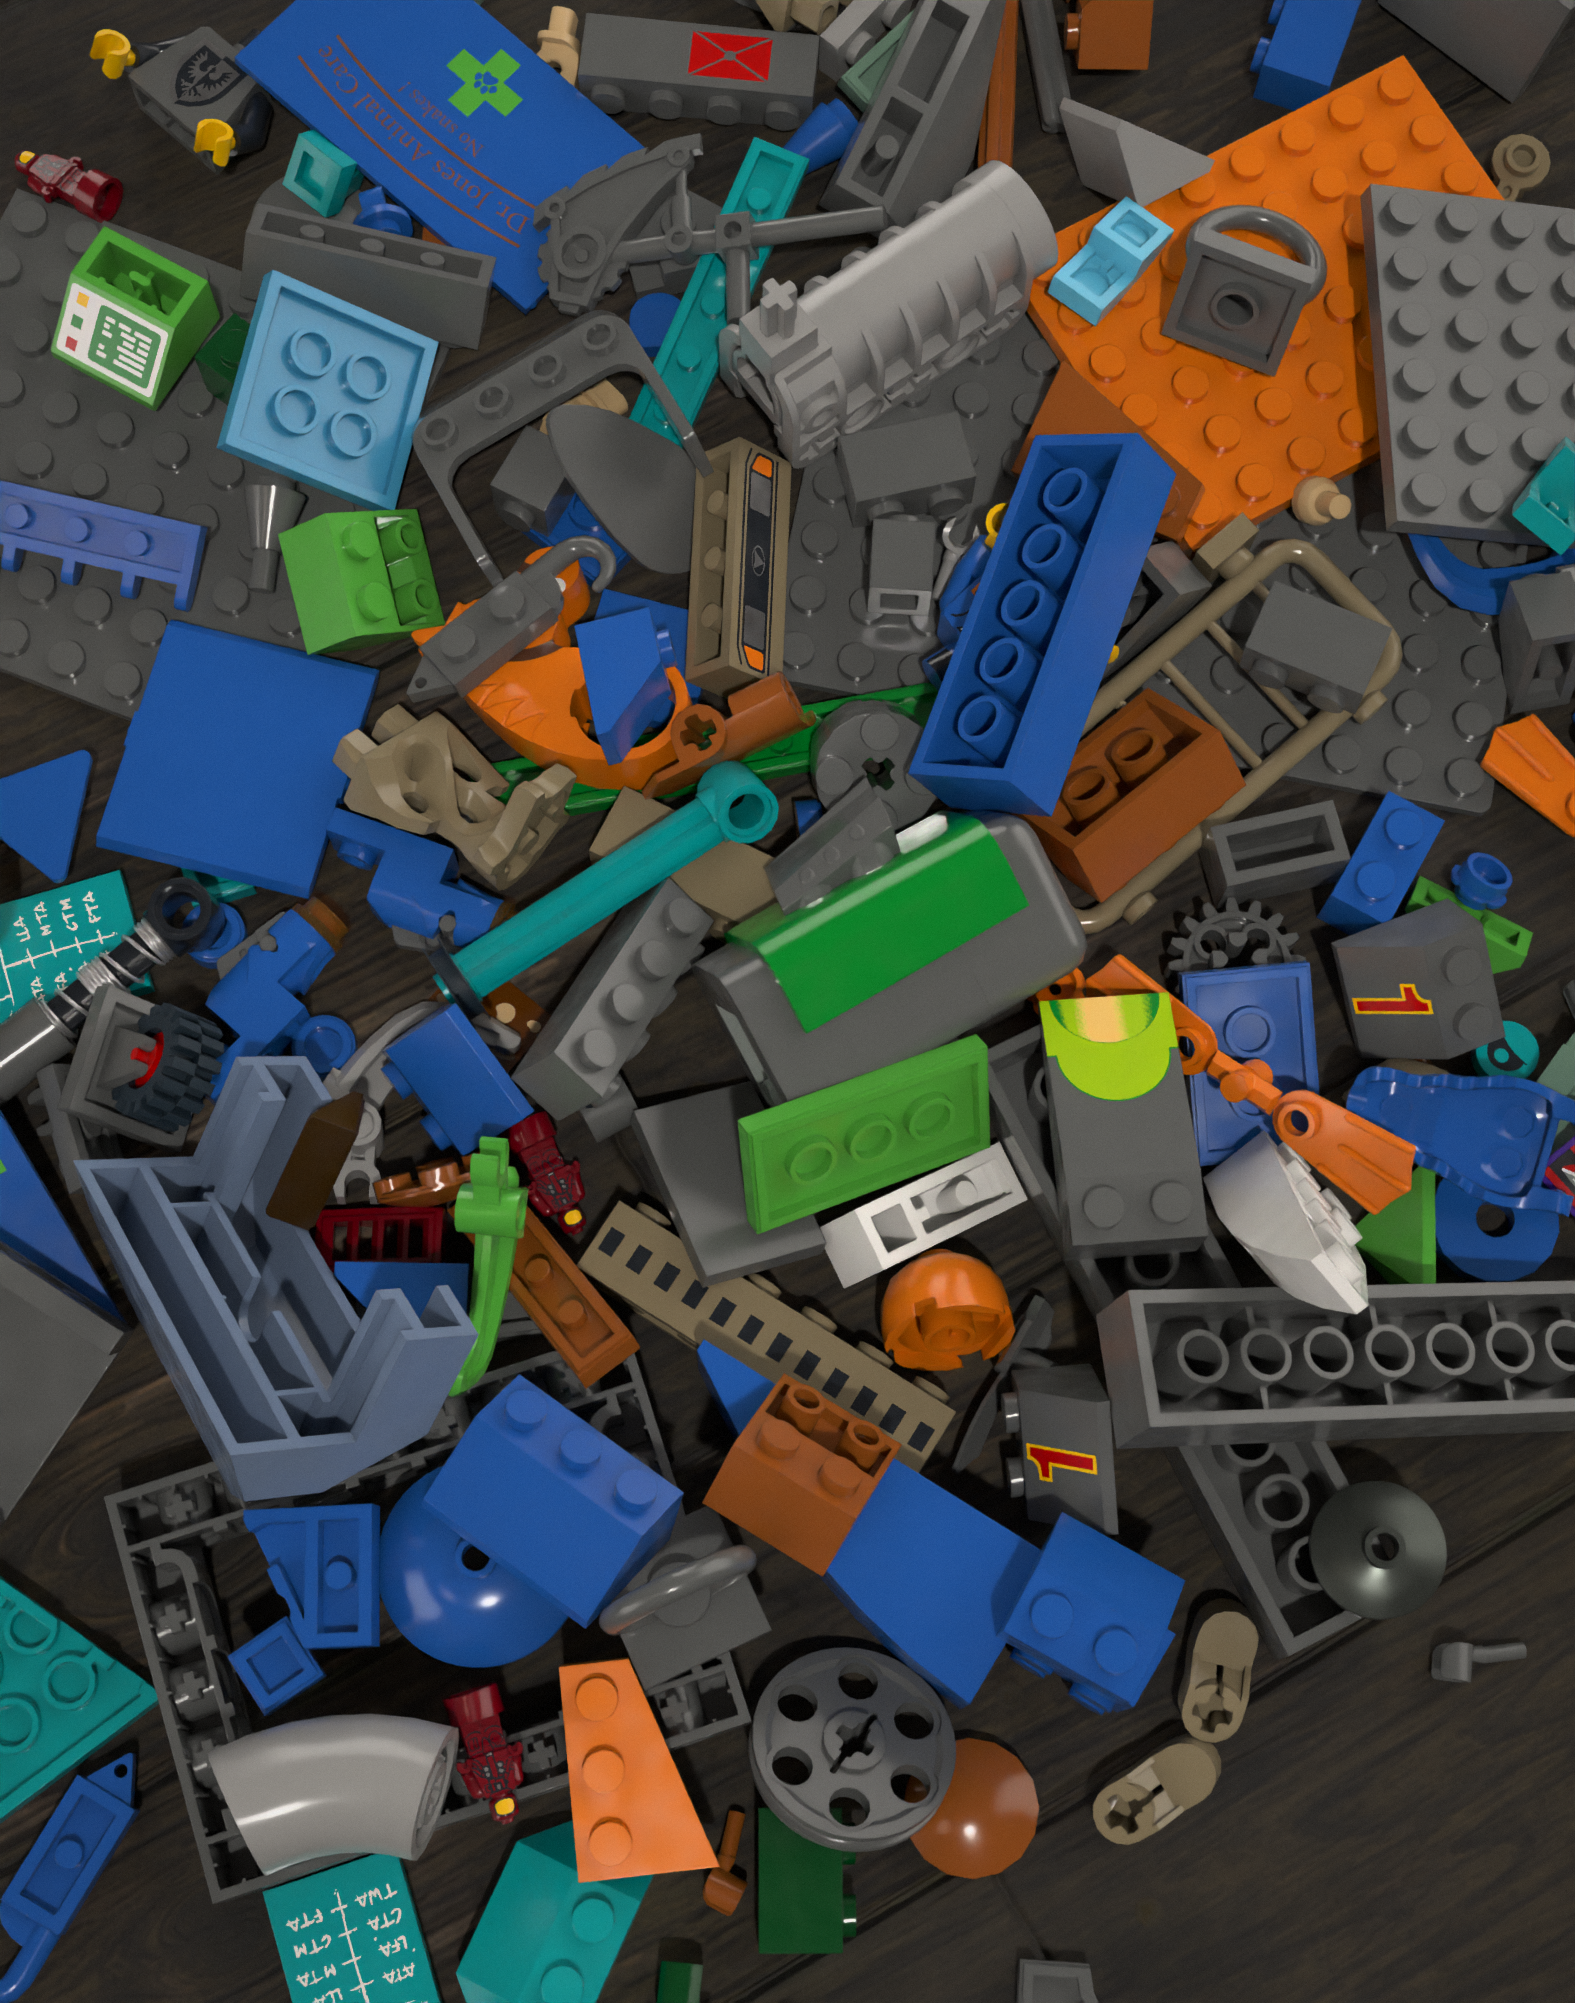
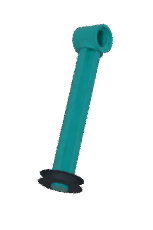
(609, 885)

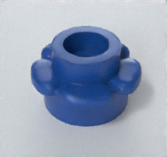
(1481, 882)

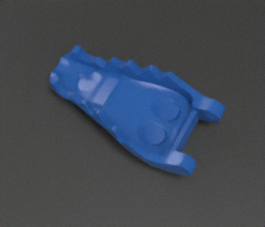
(1473, 1131)

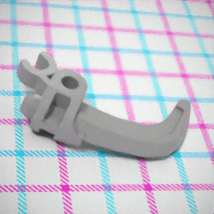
(364, 1076)

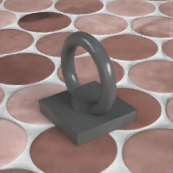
(1241, 296)
(687, 1602)

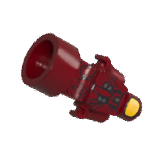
(91, 193)
(553, 1185)
(492, 1764)

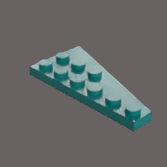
(56, 1698)

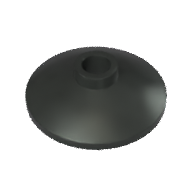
(1344, 1555)

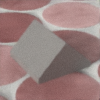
(1125, 158)

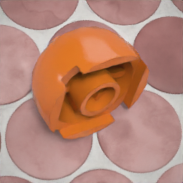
(945, 1309)

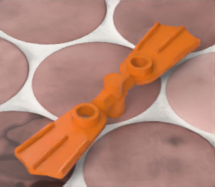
(1535, 769)
(1342, 1146)

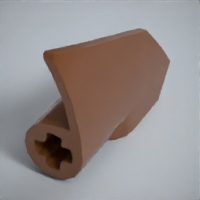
(760, 719)

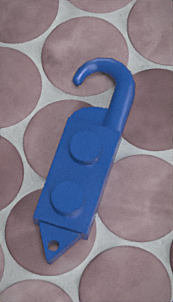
(65, 1868)

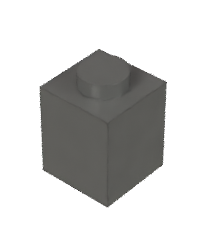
(531, 485)
(901, 565)

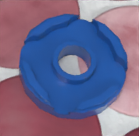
(1488, 1258)

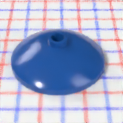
(443, 1606)

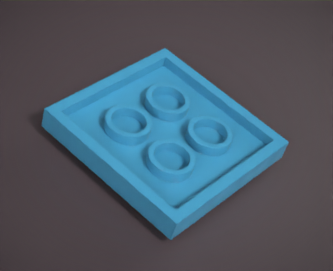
(327, 393)

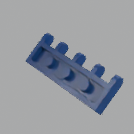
(100, 537)

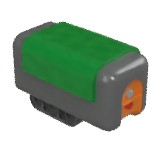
(894, 956)

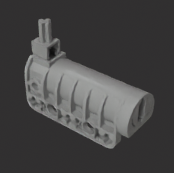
(891, 314)

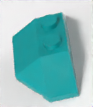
(547, 1932)

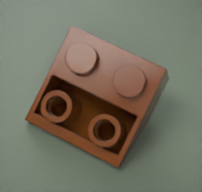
(801, 1473)

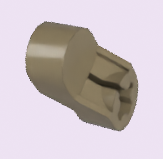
(1209, 1702)
(1130, 1810)

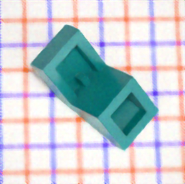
(1549, 499)

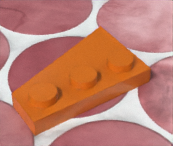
(622, 1780)

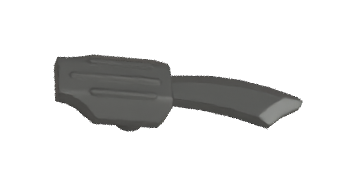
(1024, 1351)

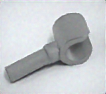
(952, 556)

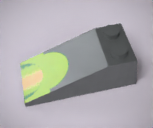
(1120, 1128)

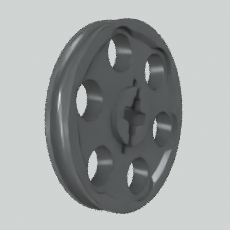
(866, 1773)

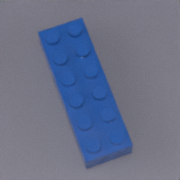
(1043, 623)

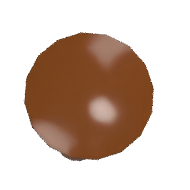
(436, 1183)
(983, 1816)

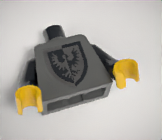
(193, 90)

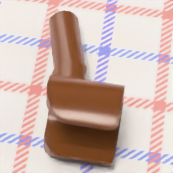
(723, 1888)

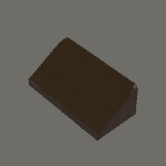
(316, 1162)

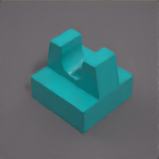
(321, 173)

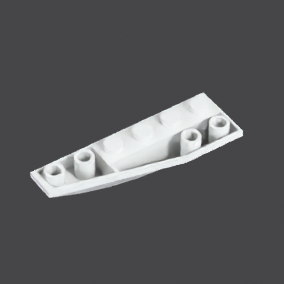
(1289, 1226)

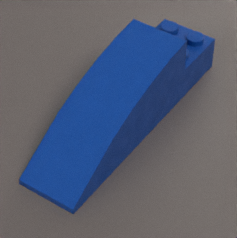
(919, 1565)

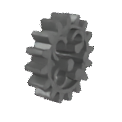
(1231, 932)

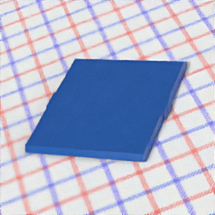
(236, 759)

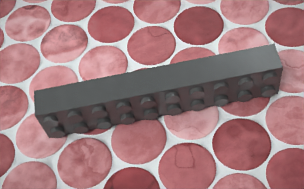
(1248, 1496)

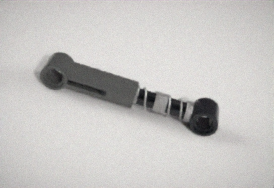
(44, 1031)

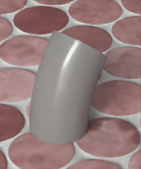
(337, 1786)

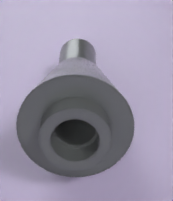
(270, 509)

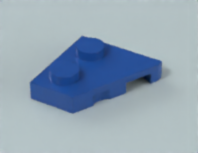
(325, 1569)

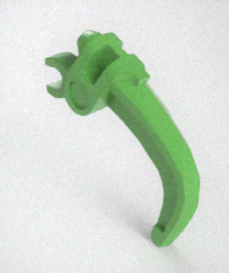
(496, 1214)

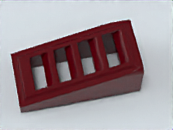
(431, 1219)

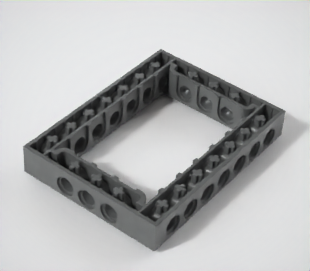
(161, 1546)

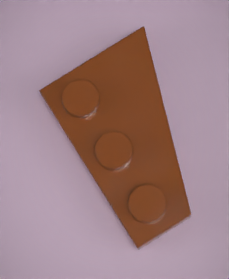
(1079, 408)

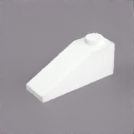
(921, 1214)

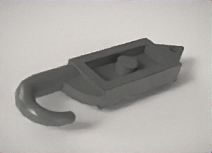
(503, 621)

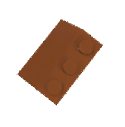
(1135, 793)

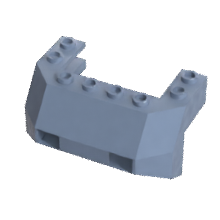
(251, 1314)

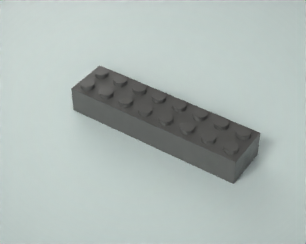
(1284, 1370)

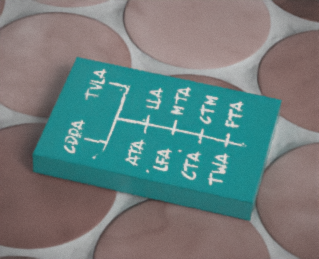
(57, 933)
(352, 1936)

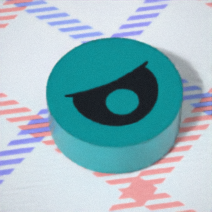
(1512, 1055)

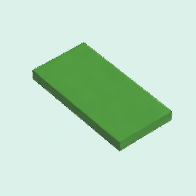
(865, 1133)

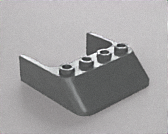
(525, 389)

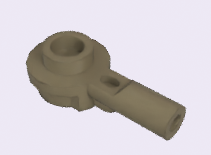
(1519, 165)

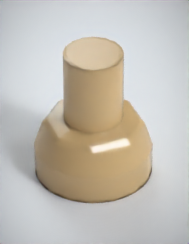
(1319, 501)

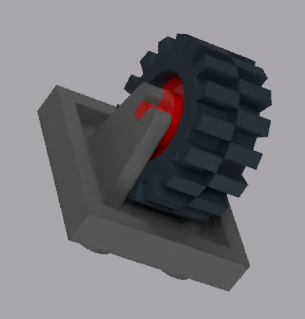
(141, 1068)

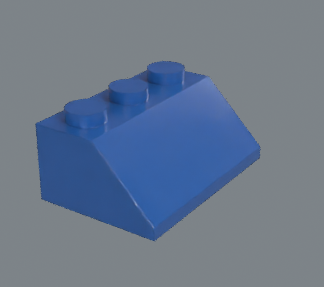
(553, 1501)

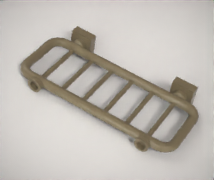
(1230, 557)

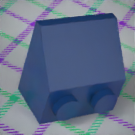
(454, 1081)
(1093, 1610)

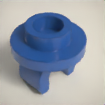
(382, 216)

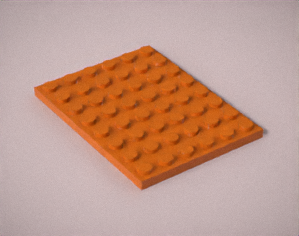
(1318, 416)

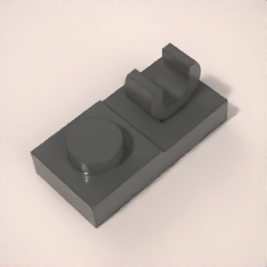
(71, 1135)

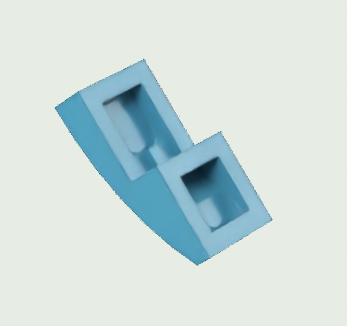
(1110, 261)

